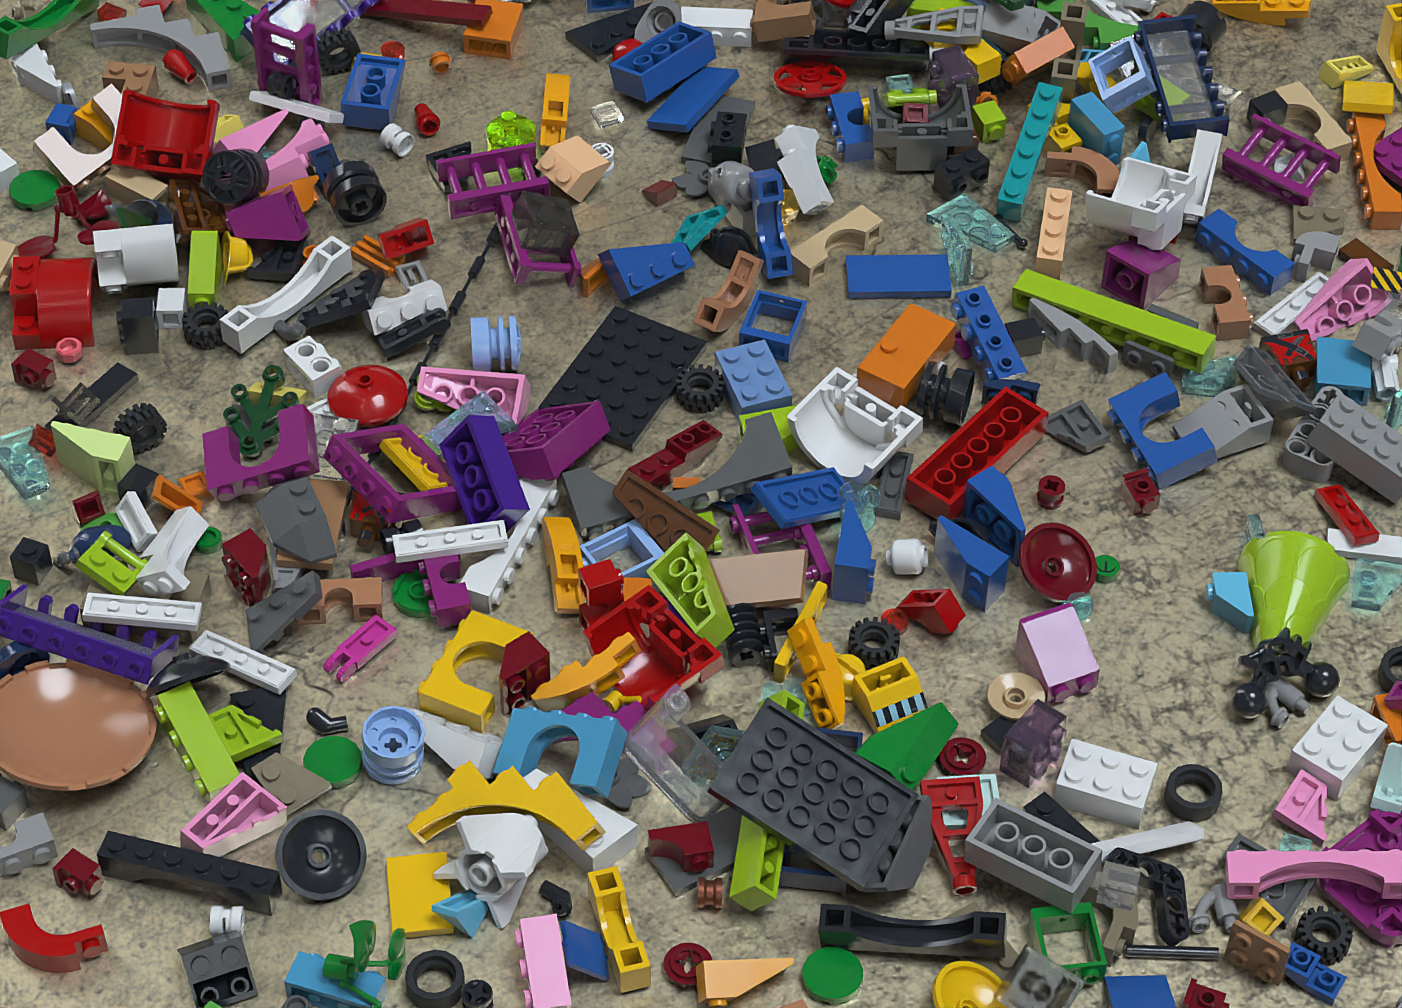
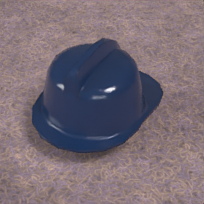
(17, 655)

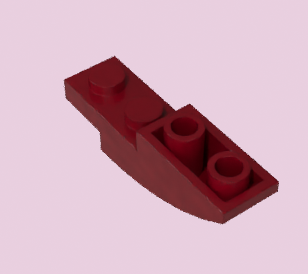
(679, 455)

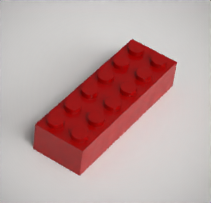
(992, 437)

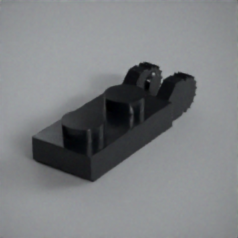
(413, 331)

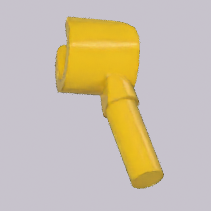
(865, 101)
(616, 700)

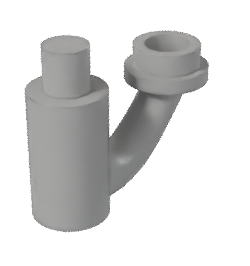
(1288, 696)
(1224, 908)

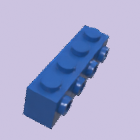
(986, 335)

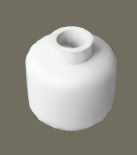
(907, 556)

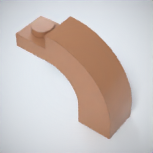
(1085, 166)
(733, 298)

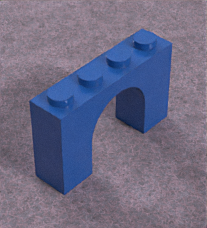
(1168, 460)

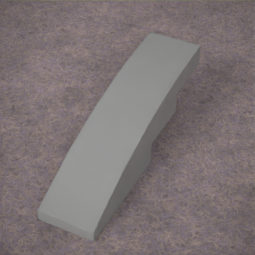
(1068, 331)

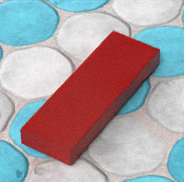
(1346, 515)

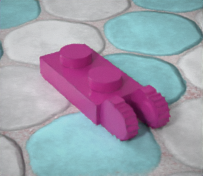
(360, 647)

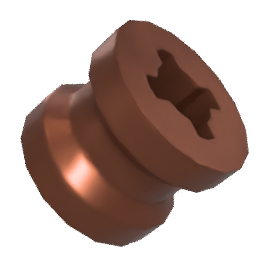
(709, 892)

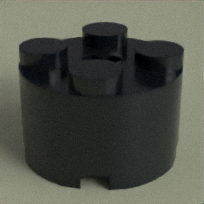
(1207, 22)

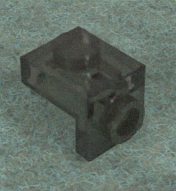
(77, 404)

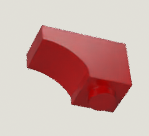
(405, 238)
(934, 609)

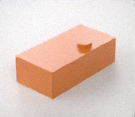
(903, 353)

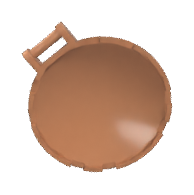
(72, 726)

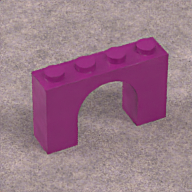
(293, 458)

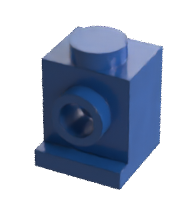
(63, 121)

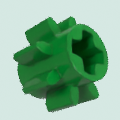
(827, 167)

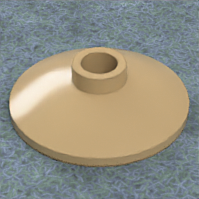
(1011, 688)

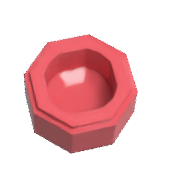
(69, 350)

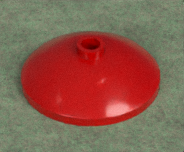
(368, 395)

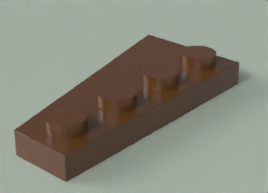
(660, 514)

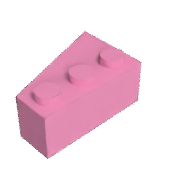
(234, 818)
(543, 962)

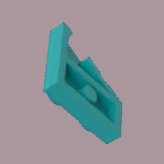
(698, 225)

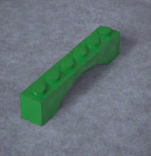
(23, 33)

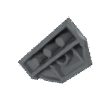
(1271, 384)
(297, 521)
(907, 851)

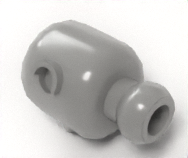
(732, 183)

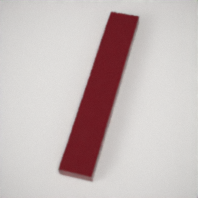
(433, 11)

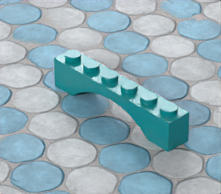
(1024, 162)

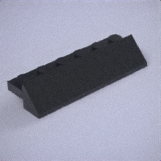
(857, 51)

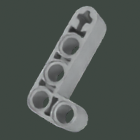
(1302, 457)

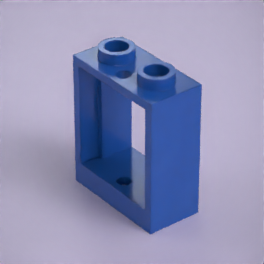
(769, 304)

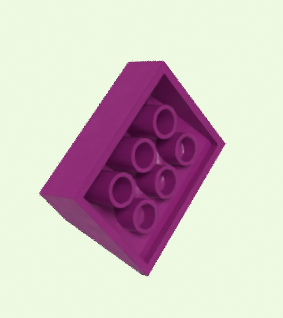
(555, 438)

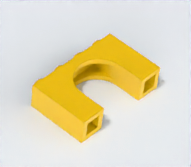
(1390, 42)
(449, 697)

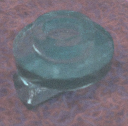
(1082, 604)

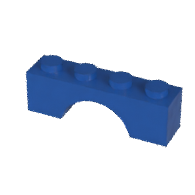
(771, 241)
(1264, 268)

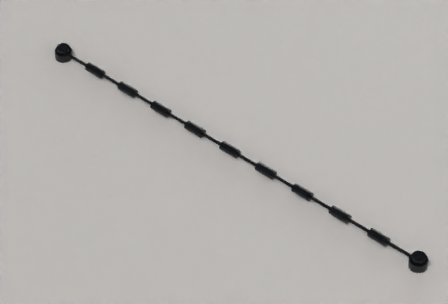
(437, 339)

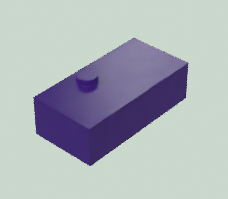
(483, 472)

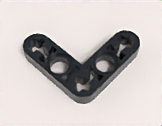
(1167, 885)

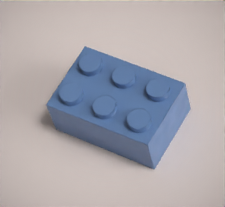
(752, 379)

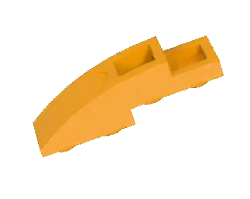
(1265, 11)
(554, 110)
(563, 560)
(597, 676)
(824, 679)

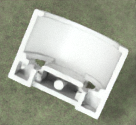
(1144, 203)
(135, 257)
(858, 440)

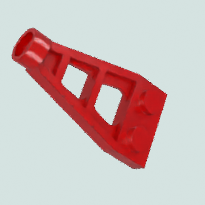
(949, 795)

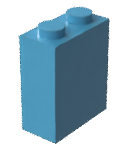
(1096, 126)
(1342, 367)

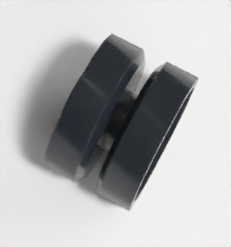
(355, 193)

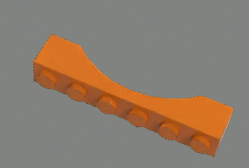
(1381, 201)

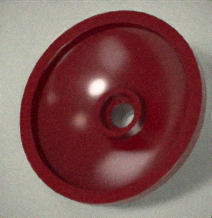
(1067, 556)

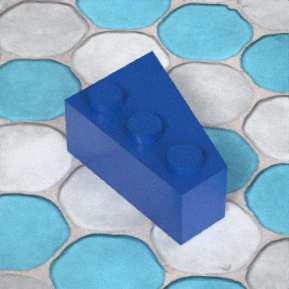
(643, 266)

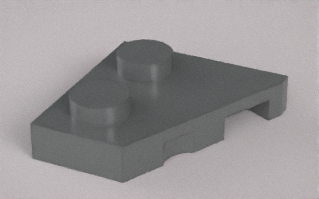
(1077, 427)

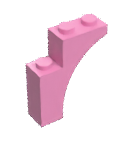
(293, 160)

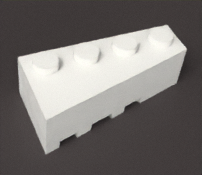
(618, 840)

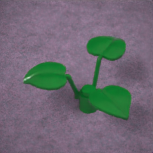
(364, 938)

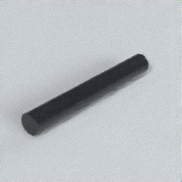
(1182, 952)

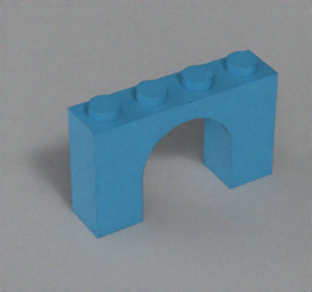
(533, 731)

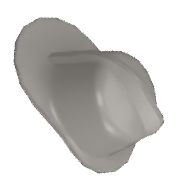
(657, 18)

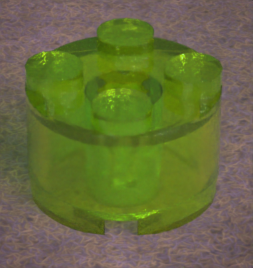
(510, 131)

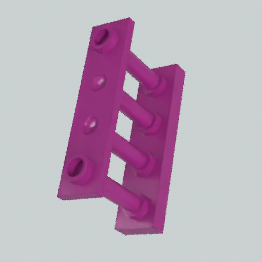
(305, 56)
(1280, 183)
(485, 198)
(518, 258)
(818, 565)

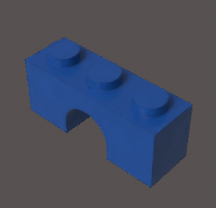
(847, 125)

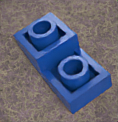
(1312, 976)

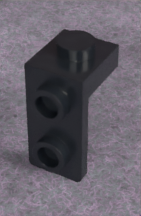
(775, 624)

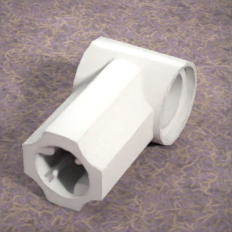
(1385, 377)

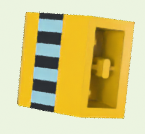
(888, 694)

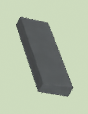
(893, 485)

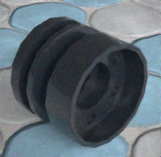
(248, 175)
(945, 393)

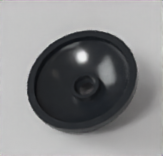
(185, 670)
(337, 842)

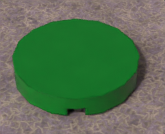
(34, 190)
(409, 595)
(334, 760)
(832, 975)

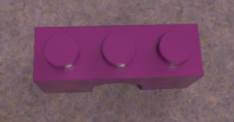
(448, 601)

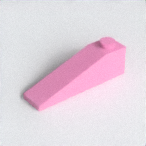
(252, 136)
(1342, 300)
(459, 386)

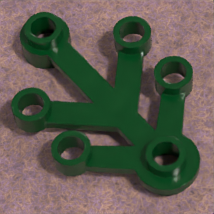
(259, 415)

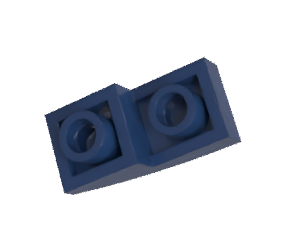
(1026, 389)

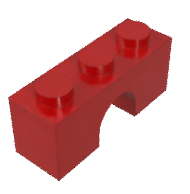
(601, 590)

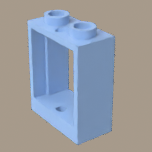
(1128, 90)
(627, 535)

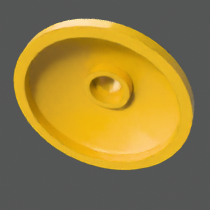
(966, 986)

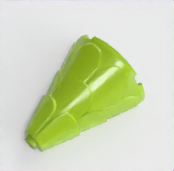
(1292, 583)

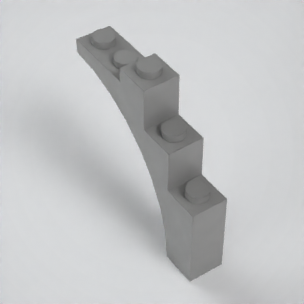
(151, 32)

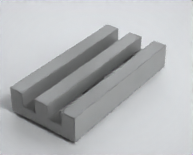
(407, 268)

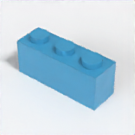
(307, 980)

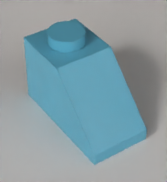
(1231, 599)

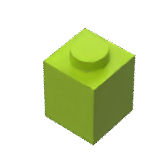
(988, 121)

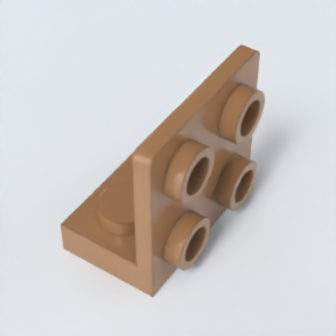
(1257, 953)

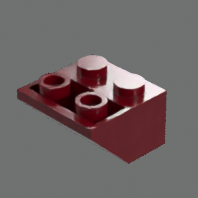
(247, 567)
(522, 671)

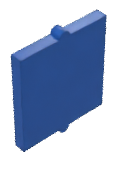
(584, 950)

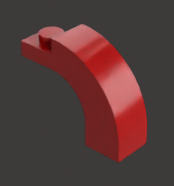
(47, 950)

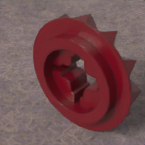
(965, 748)
(679, 956)

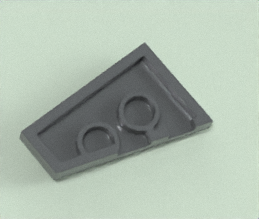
(278, 610)
(1283, 897)

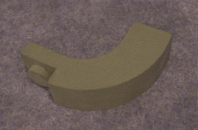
(1121, 923)

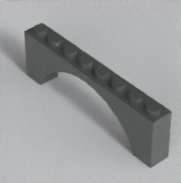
(756, 459)

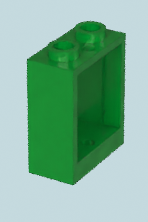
(1055, 920)

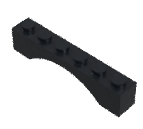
(242, 883)
(965, 935)

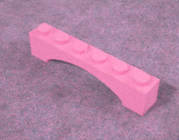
(1257, 870)

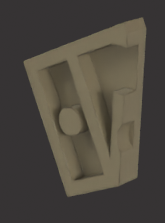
(1321, 219)
(289, 782)

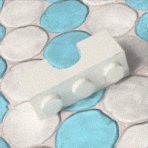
(392, 312)

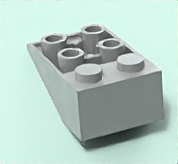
(1016, 28)
(1231, 421)

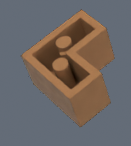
(131, 76)

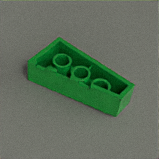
(226, 19)

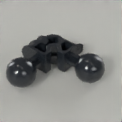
(1319, 678)

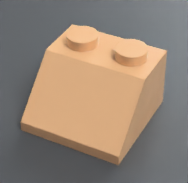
(573, 166)

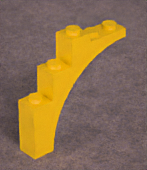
(509, 793)

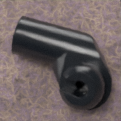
(560, 898)

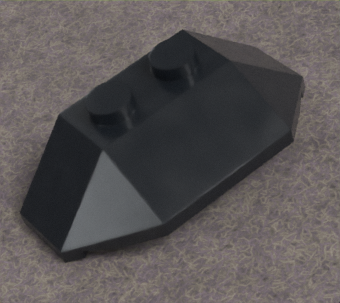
(869, 16)

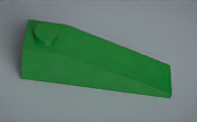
(910, 745)

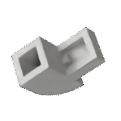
(1314, 250)

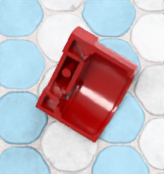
(172, 134)
(52, 301)
(666, 657)

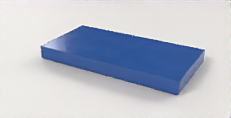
(693, 99)
(898, 276)
(801, 497)

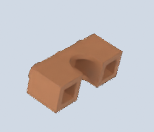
(1229, 315)
(359, 594)

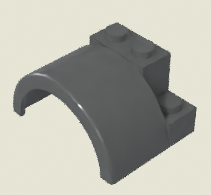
(922, 144)

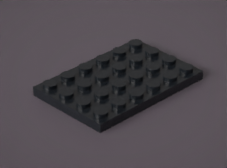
(630, 370)
(813, 794)

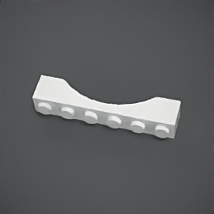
(251, 322)
(489, 577)

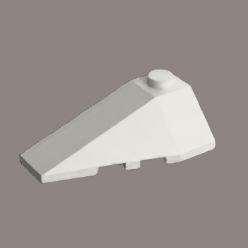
(459, 745)

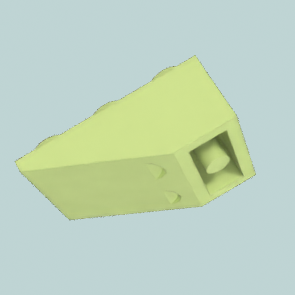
(94, 455)

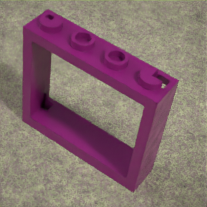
(344, 456)

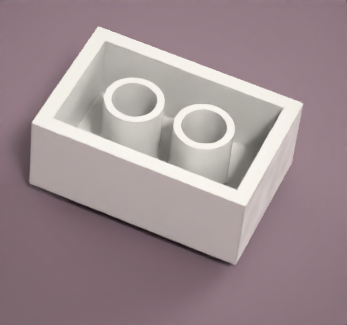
(1338, 746)
(1105, 783)

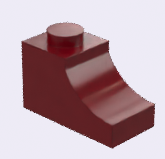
(685, 844)

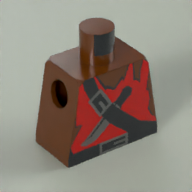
(1293, 354)
(366, 521)

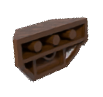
(193, 210)

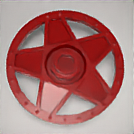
(810, 80)

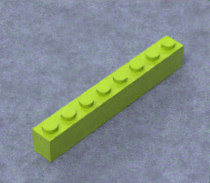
(1118, 320)
(758, 851)

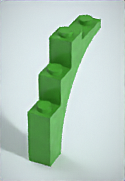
(1098, 30)

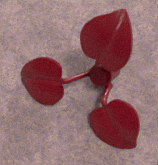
(70, 206)

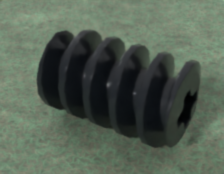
(744, 642)

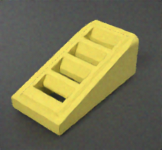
(1337, 70)

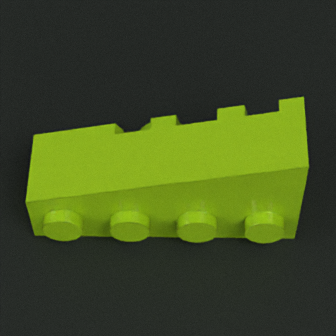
(691, 587)
(195, 740)

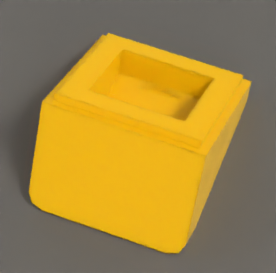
(1085, 75)
(1261, 916)

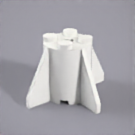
(496, 859)

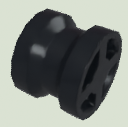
(281, 85)
(475, 991)

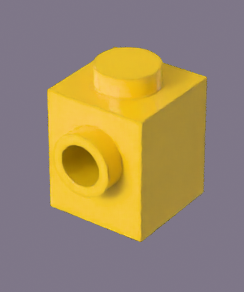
(1062, 139)

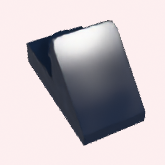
(323, 161)

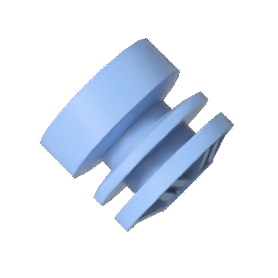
(495, 343)
(393, 745)

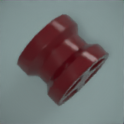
(1050, 492)

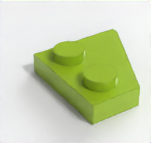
(242, 733)

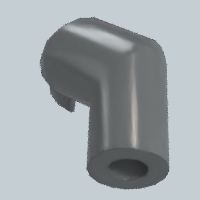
(289, 333)

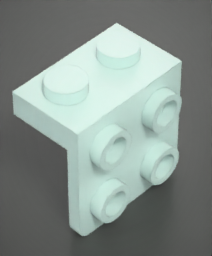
(1388, 788)

